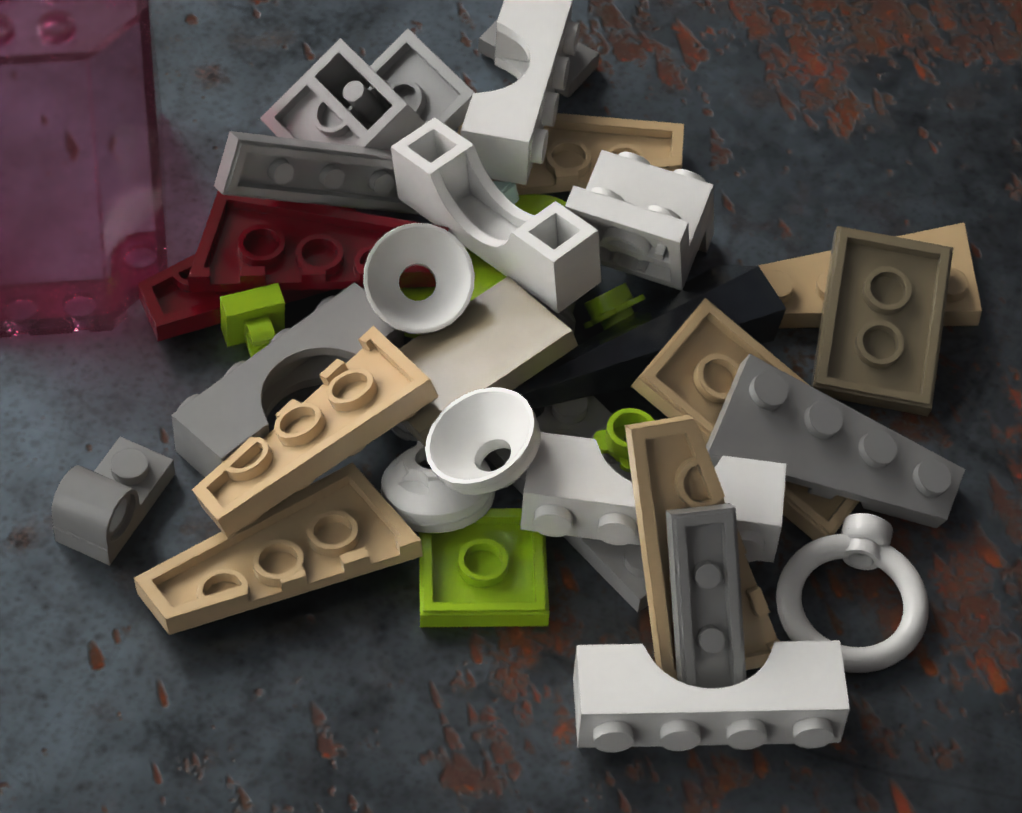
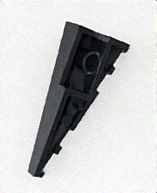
(626, 348)

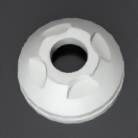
(426, 247)
(472, 430)
(425, 500)

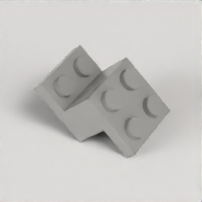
(373, 104)

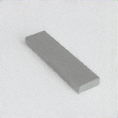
(308, 172)

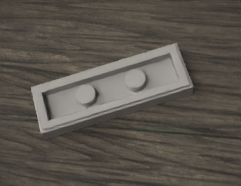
(706, 595)

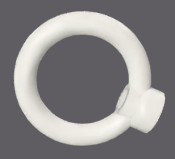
(864, 546)

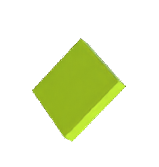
(484, 574)

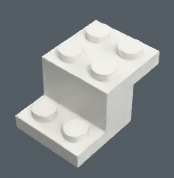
(646, 216)

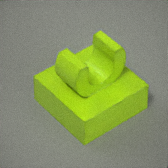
(252, 317)

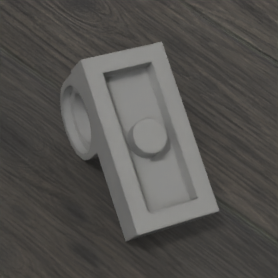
(103, 507)

